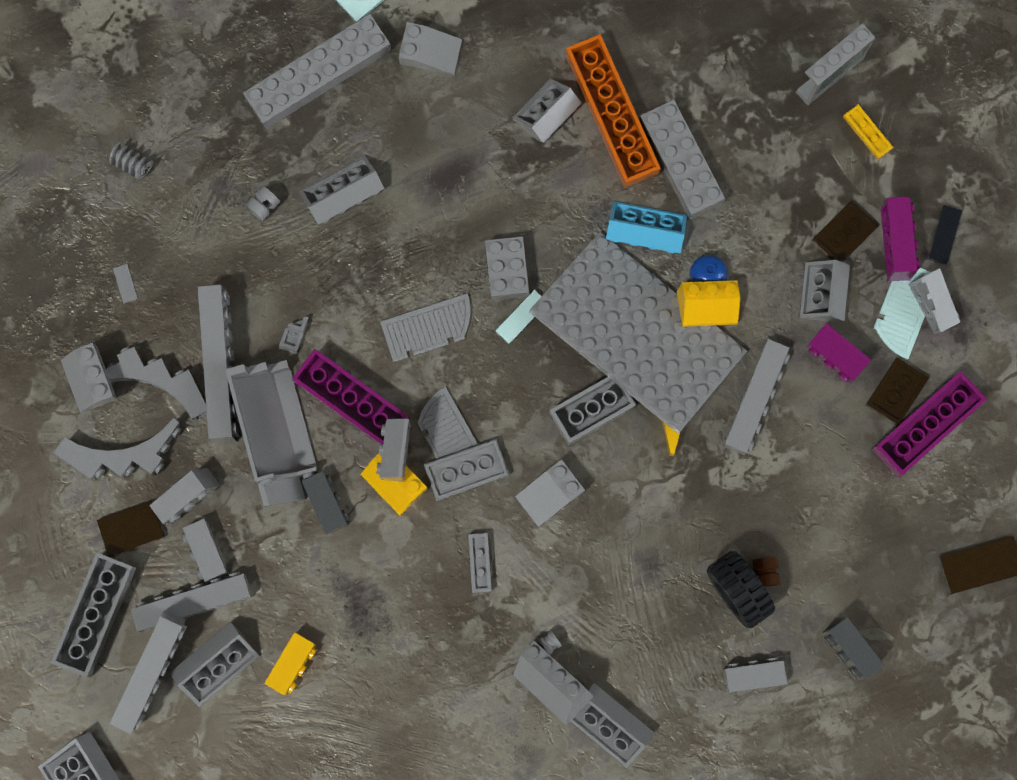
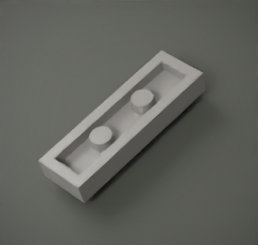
(479, 563)

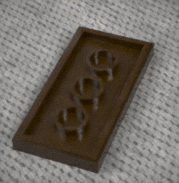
(980, 565)

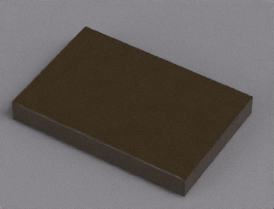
(845, 232)
(897, 391)
(130, 529)

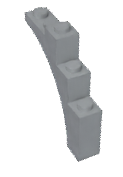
(156, 373)
(147, 455)

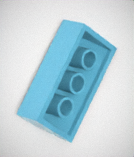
(646, 227)

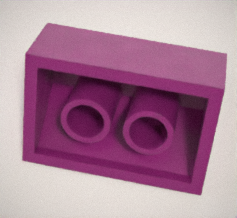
(838, 354)

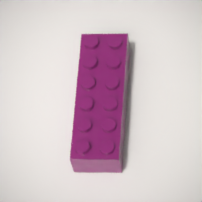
(346, 395)
(929, 424)

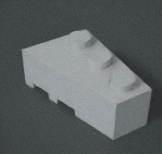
(935, 301)

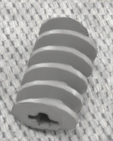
(129, 162)

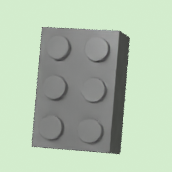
(507, 268)

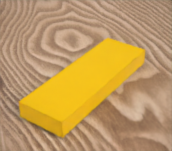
(868, 132)

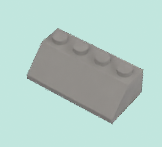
(341, 190)
(214, 664)
(551, 683)
(613, 727)

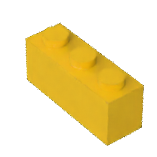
(291, 664)

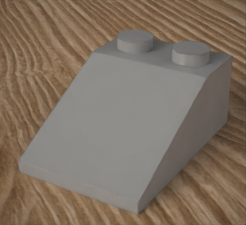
(429, 49)
(550, 493)

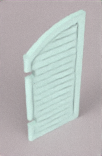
(901, 318)

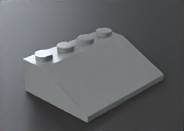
(78, 761)

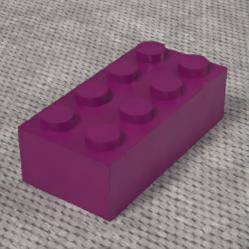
(899, 239)

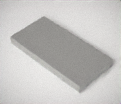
(466, 470)

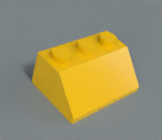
(709, 303)
(397, 494)

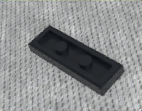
(945, 235)

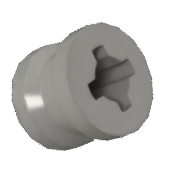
(550, 642)

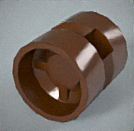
(767, 570)

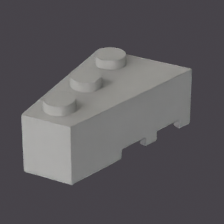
(184, 495)

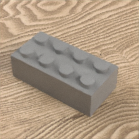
(591, 410)

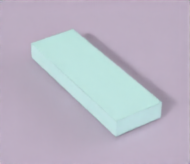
(518, 319)

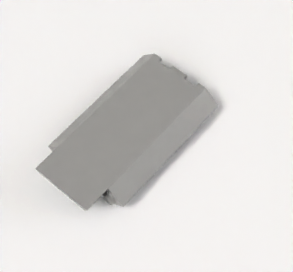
(273, 430)

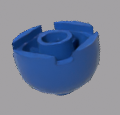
(707, 269)

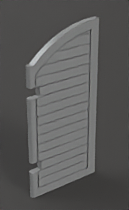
(427, 327)
(445, 426)

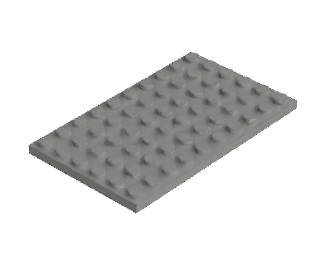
(634, 332)

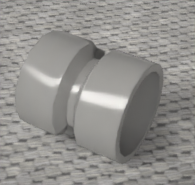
(262, 203)

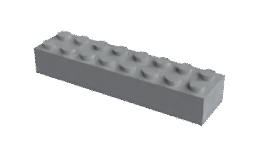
(317, 71)
(216, 358)

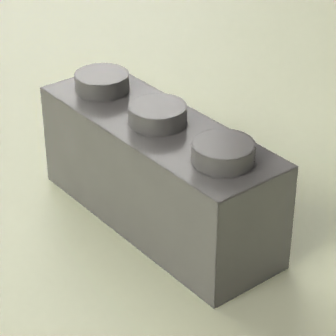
(204, 551)
(755, 675)

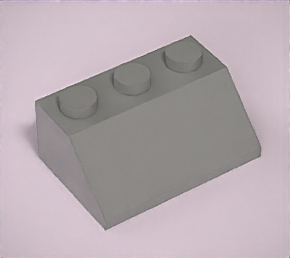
(547, 110)
(825, 291)
(88, 378)
(394, 449)

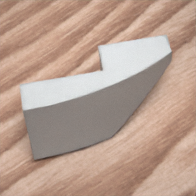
(293, 335)

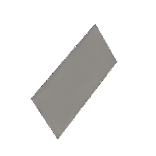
(125, 283)

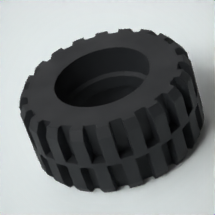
(741, 589)

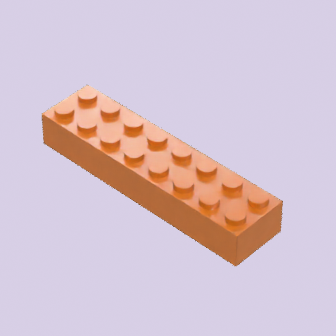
(612, 111)

